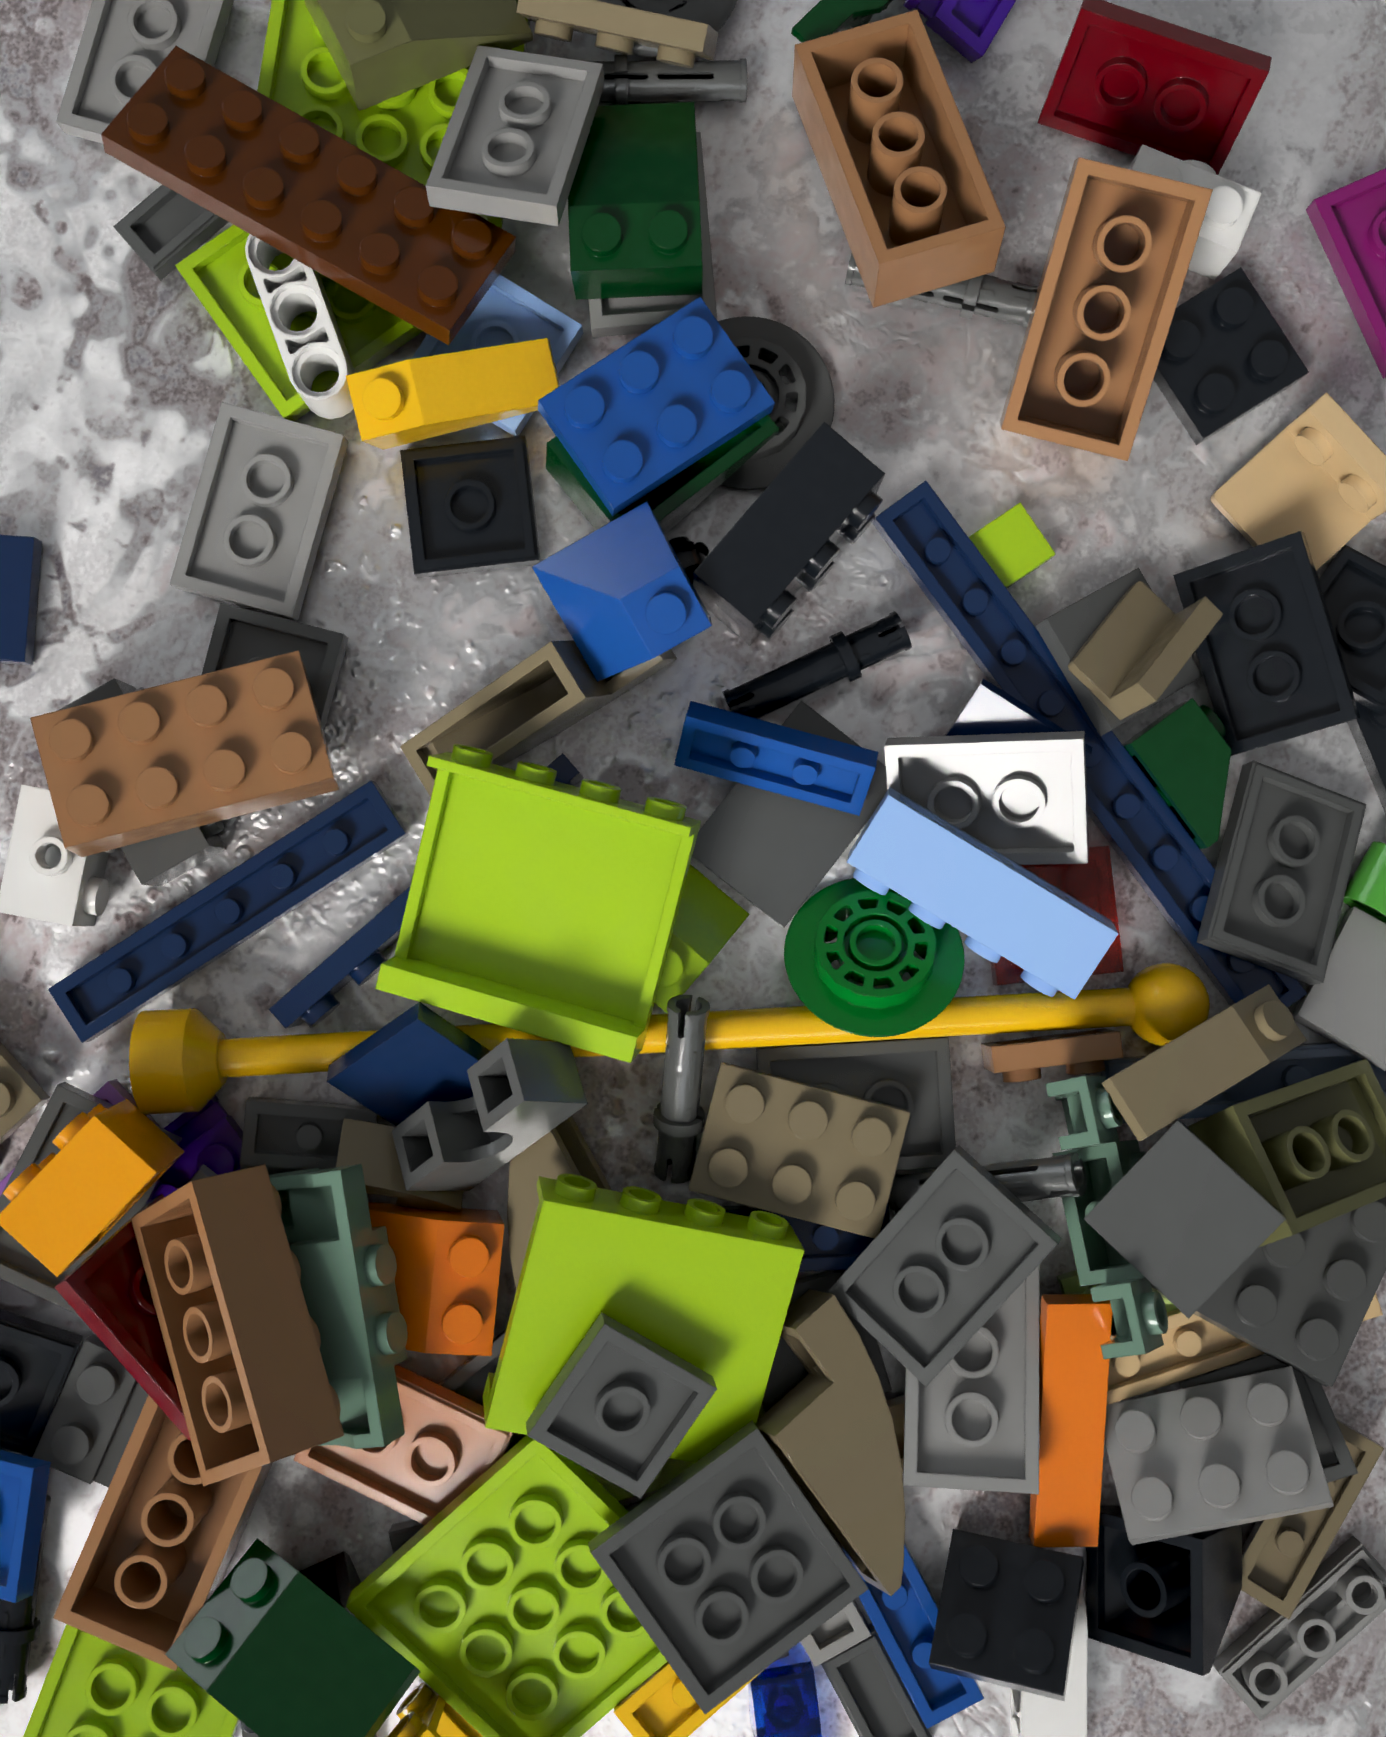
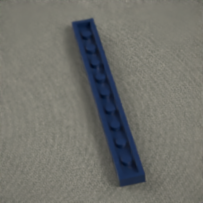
(1118, 792)

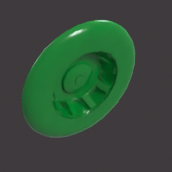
(875, 948)

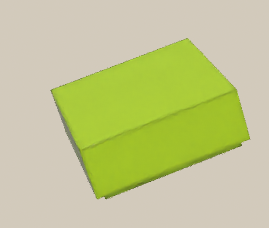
(1012, 545)

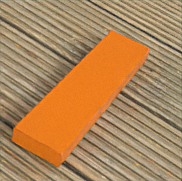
(1070, 1420)

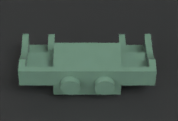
(1091, 1122)
(349, 1295)

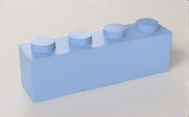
(982, 895)

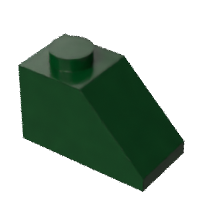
(1187, 766)

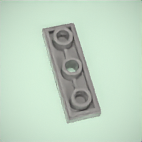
(1275, 1654)

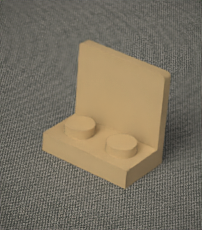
(1310, 479)

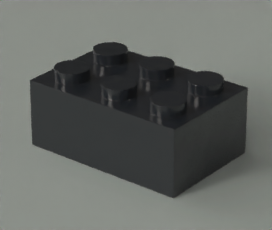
(789, 536)

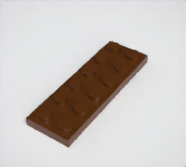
(308, 194)

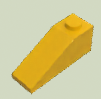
(450, 391)

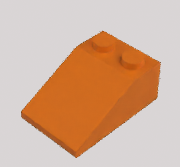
(445, 1275)

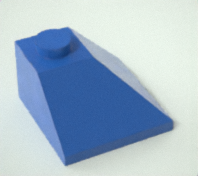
(623, 593)

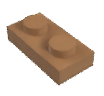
(1079, 1051)

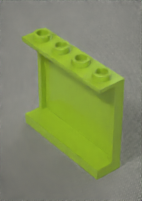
(542, 903)
(669, 1270)

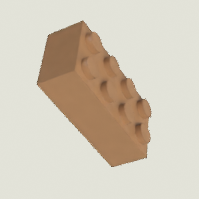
(896, 158)
(1103, 307)
(184, 754)
(236, 1323)
(157, 1542)

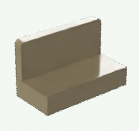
(1140, 649)

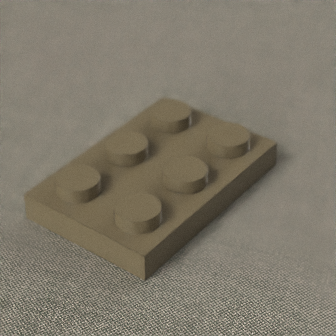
(799, 1150)

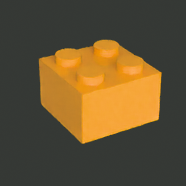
(87, 1186)

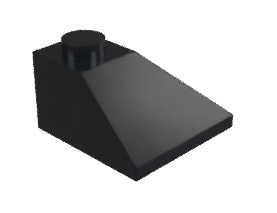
(1164, 1594)

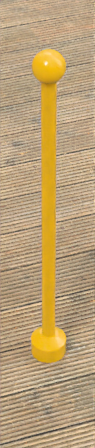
(185, 1059)

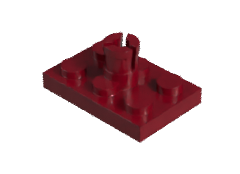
(1152, 85)
(117, 1305)

